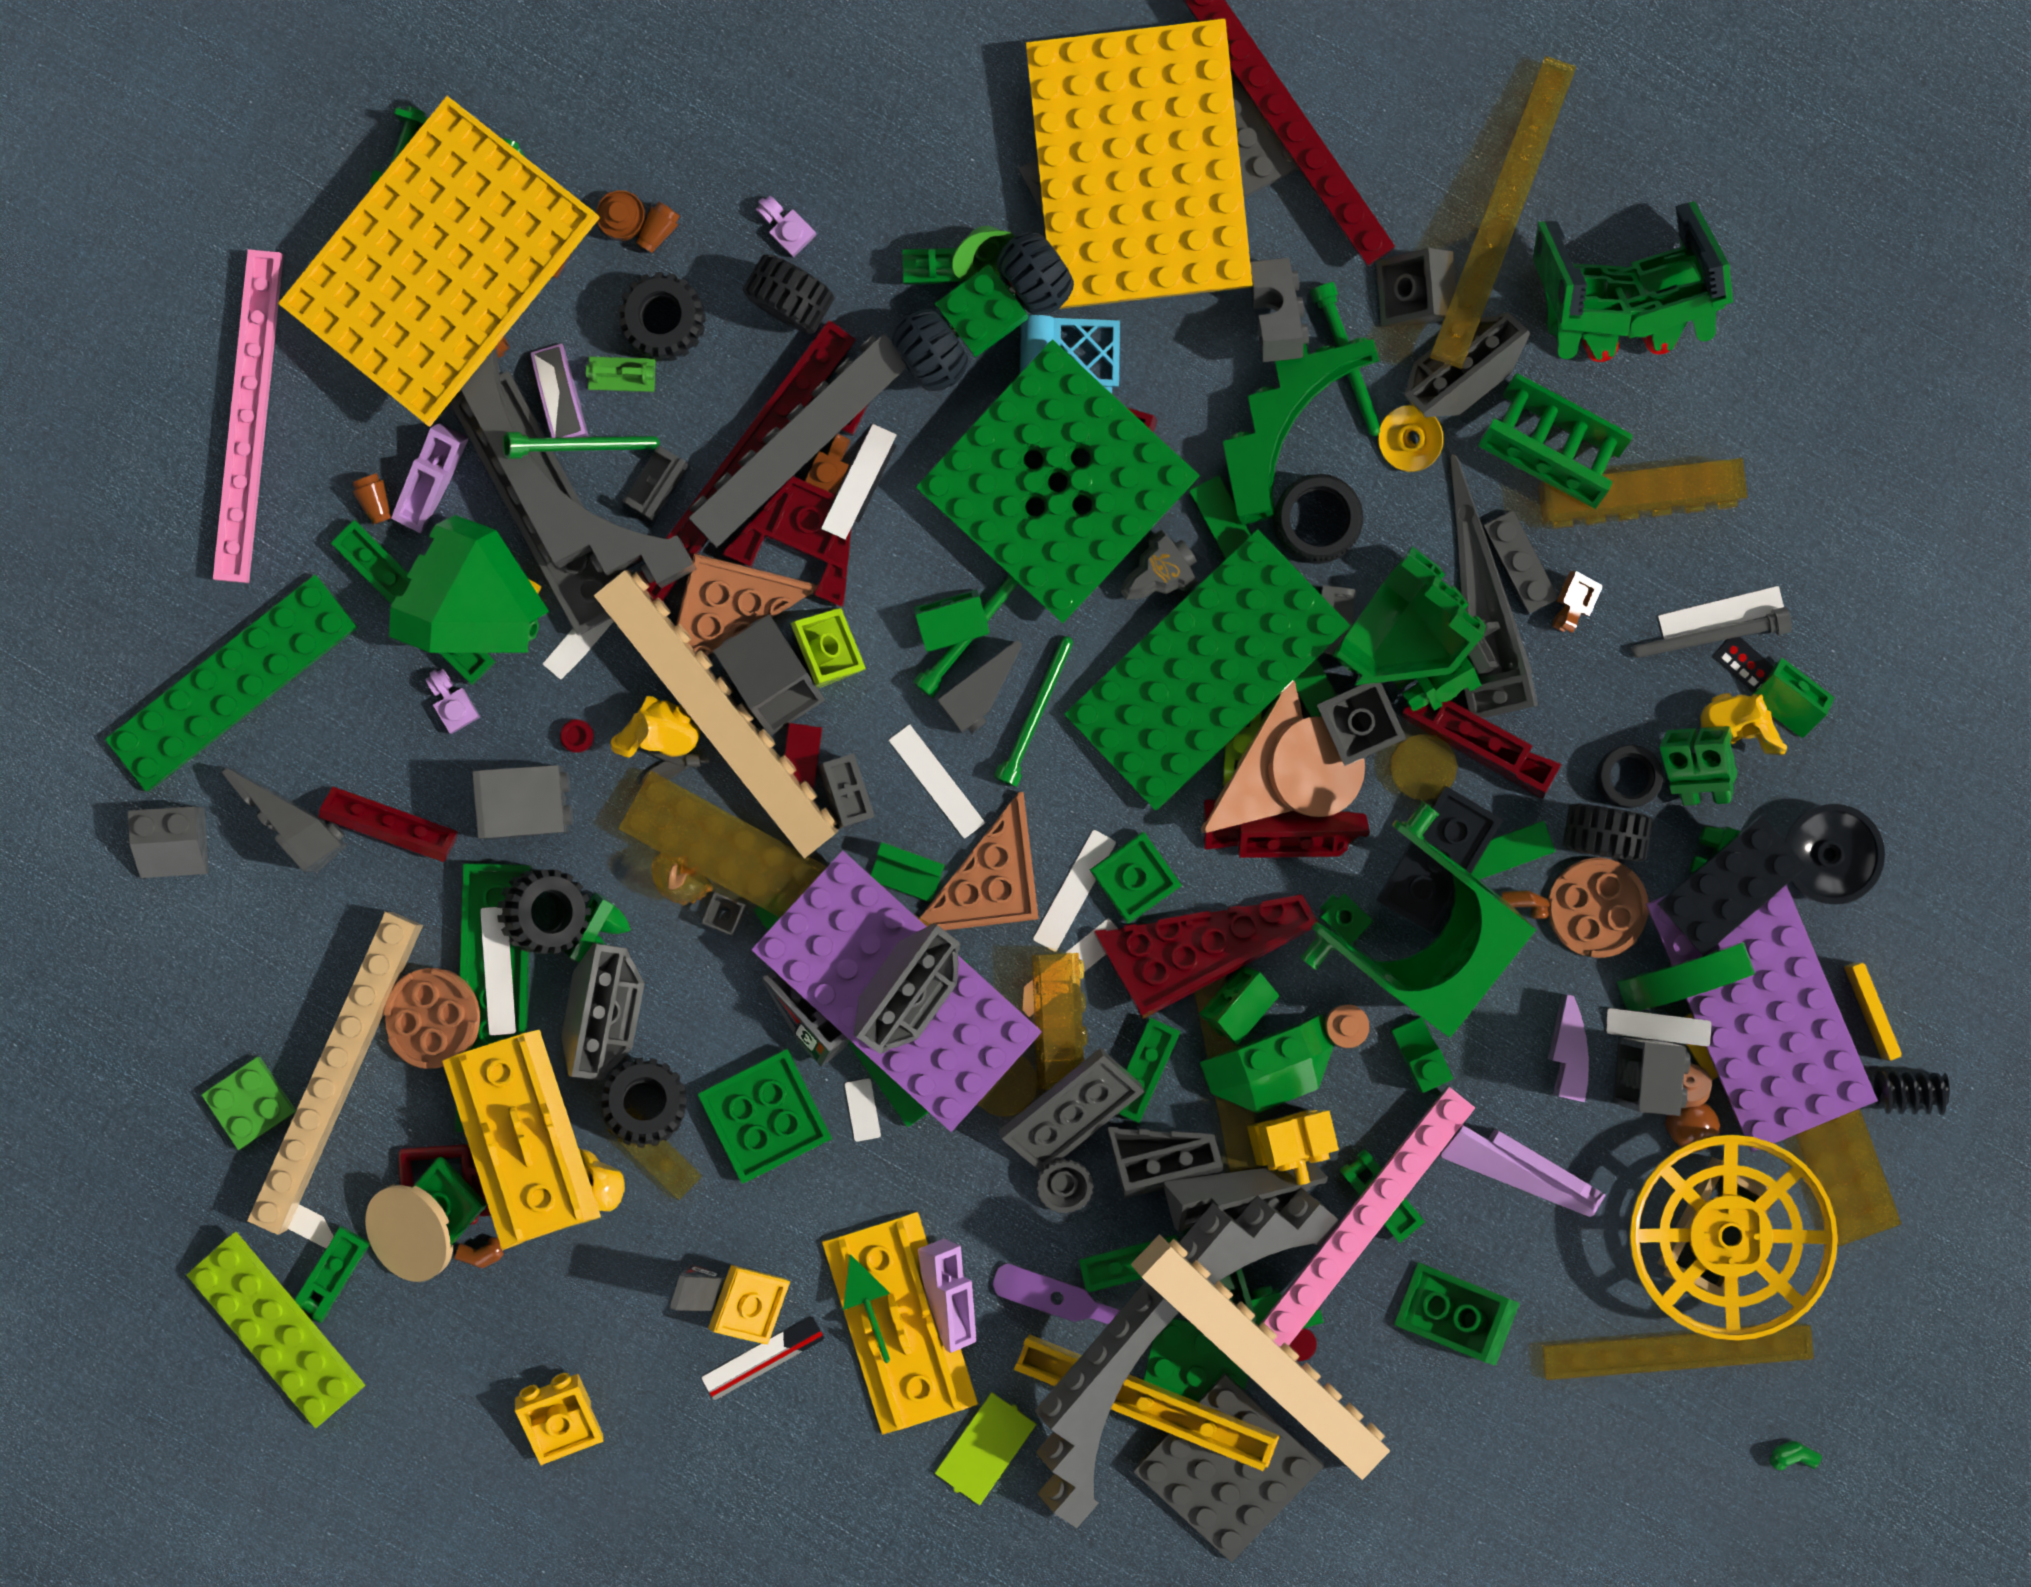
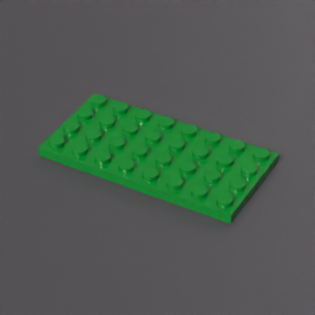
(1207, 670)

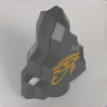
(1161, 569)

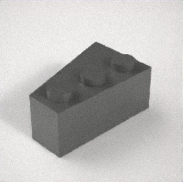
(1150, 1158)

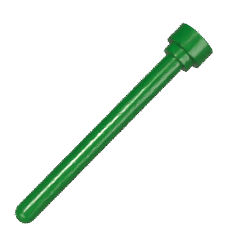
(1326, 298)
(517, 445)
(931, 679)
(1010, 769)

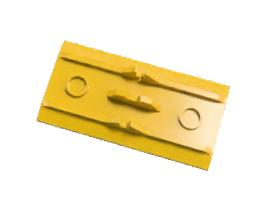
(520, 1138)
(921, 1376)

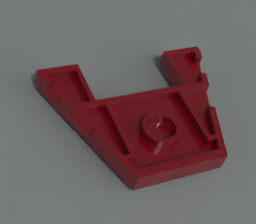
(796, 520)

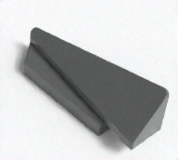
(1233, 1192)

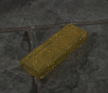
(664, 1163)

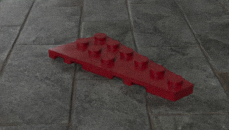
(1189, 951)

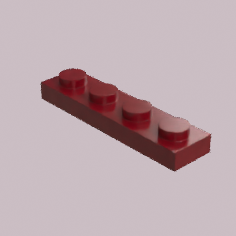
(388, 824)

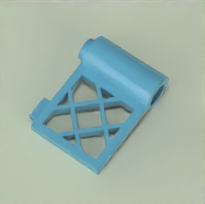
(1041, 329)

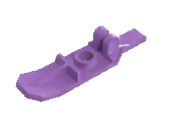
(1037, 1292)

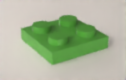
(249, 1103)

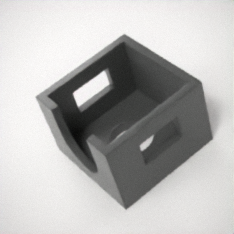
(712, 917)

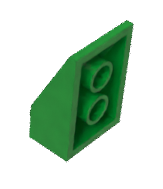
(1457, 1314)

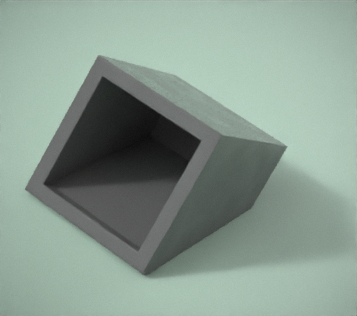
(769, 675)
(521, 802)

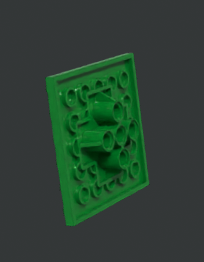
(1056, 412)

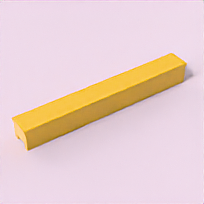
(1160, 1408)

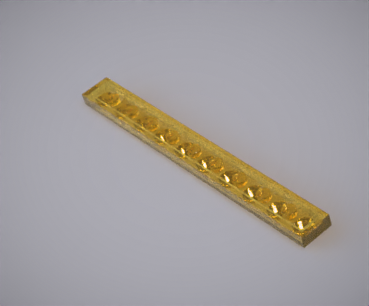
(1503, 212)

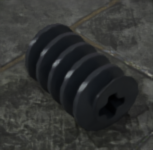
(1912, 1091)

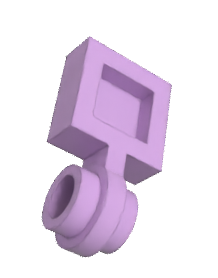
(790, 231)
(456, 708)

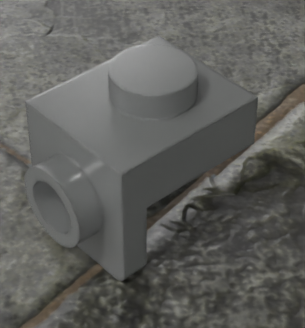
(1481, 655)

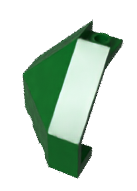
(467, 595)
(1410, 626)

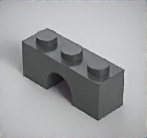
(1280, 332)

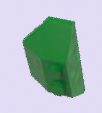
(1271, 1067)

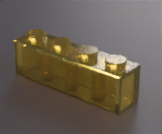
(1058, 1015)

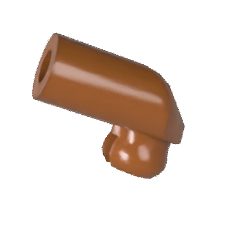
(1526, 898)
(480, 1257)

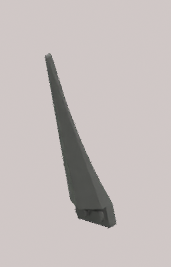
(1511, 684)

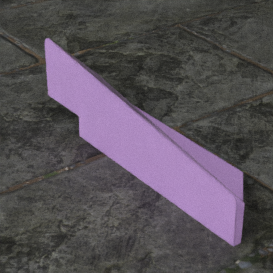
(1521, 1168)

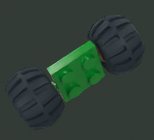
(982, 311)

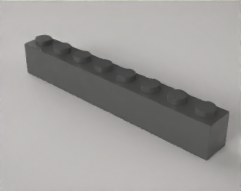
(798, 441)

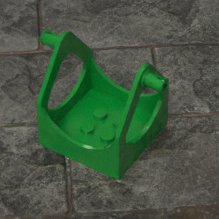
(1461, 963)

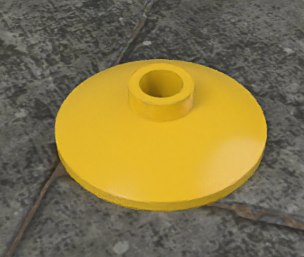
(1398, 446)

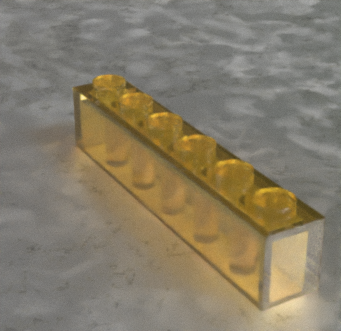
(1651, 491)

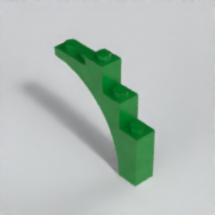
(1254, 456)

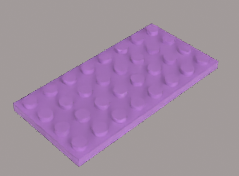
(834, 947)
(1777, 1031)

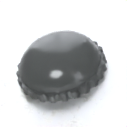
(1064, 1186)

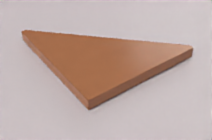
(728, 597)
(1249, 791)
(993, 881)

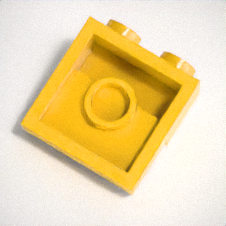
(558, 1418)

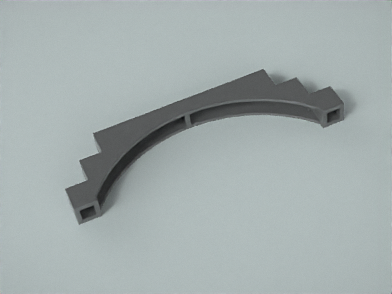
(560, 522)
(1086, 1393)

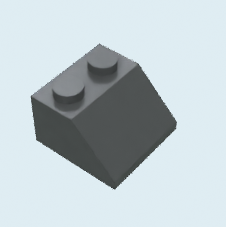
(1415, 287)
(1361, 722)
(169, 841)

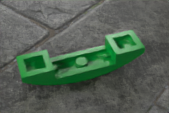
(1686, 978)

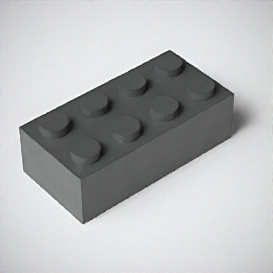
(1651, 1076)

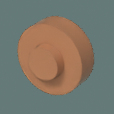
(1346, 1026)
(1698, 1086)

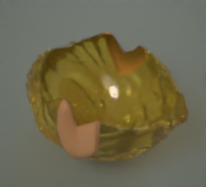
(678, 881)

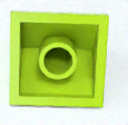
(828, 647)

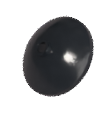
(1855, 849)

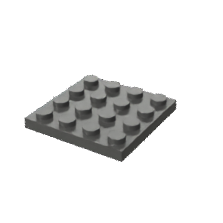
(1221, 1495)

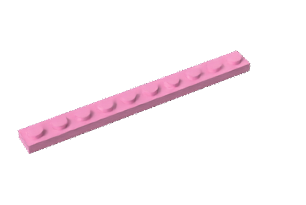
(248, 416)
(1367, 1215)

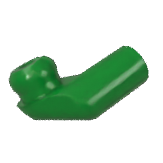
(1792, 1453)

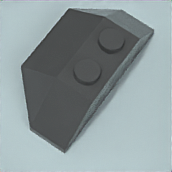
(1448, 390)
(908, 989)
(601, 1011)

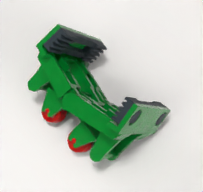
(1622, 300)

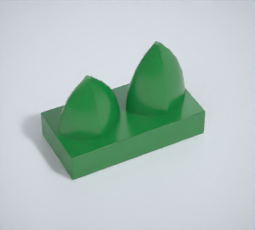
(603, 918)

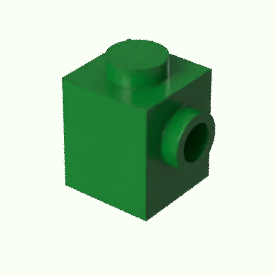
(1344, 917)

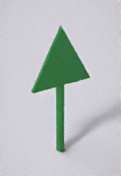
(862, 1288)

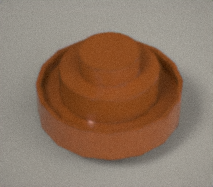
(621, 215)

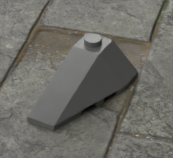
(301, 833)

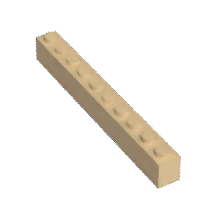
(716, 712)
(334, 1073)
(1259, 1356)

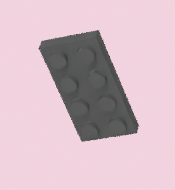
(1071, 1110)

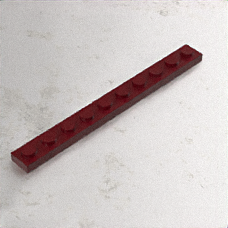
(1297, 135)
(809, 372)

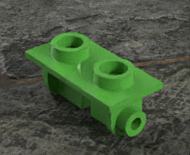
(621, 374)

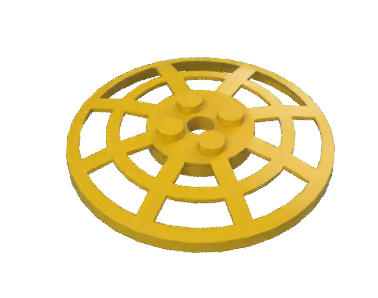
(1754, 1241)

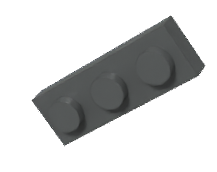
(1520, 562)

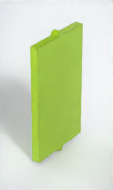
(985, 1448)

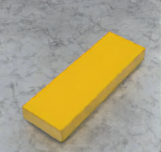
(1873, 1011)

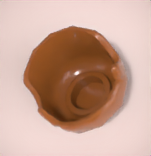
(1693, 1125)

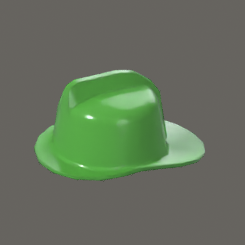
(979, 250)

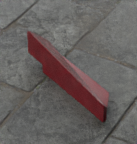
(1487, 745)
(1289, 834)

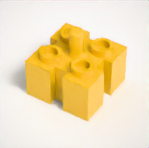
(1293, 1140)

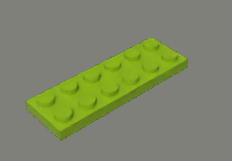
(275, 1330)

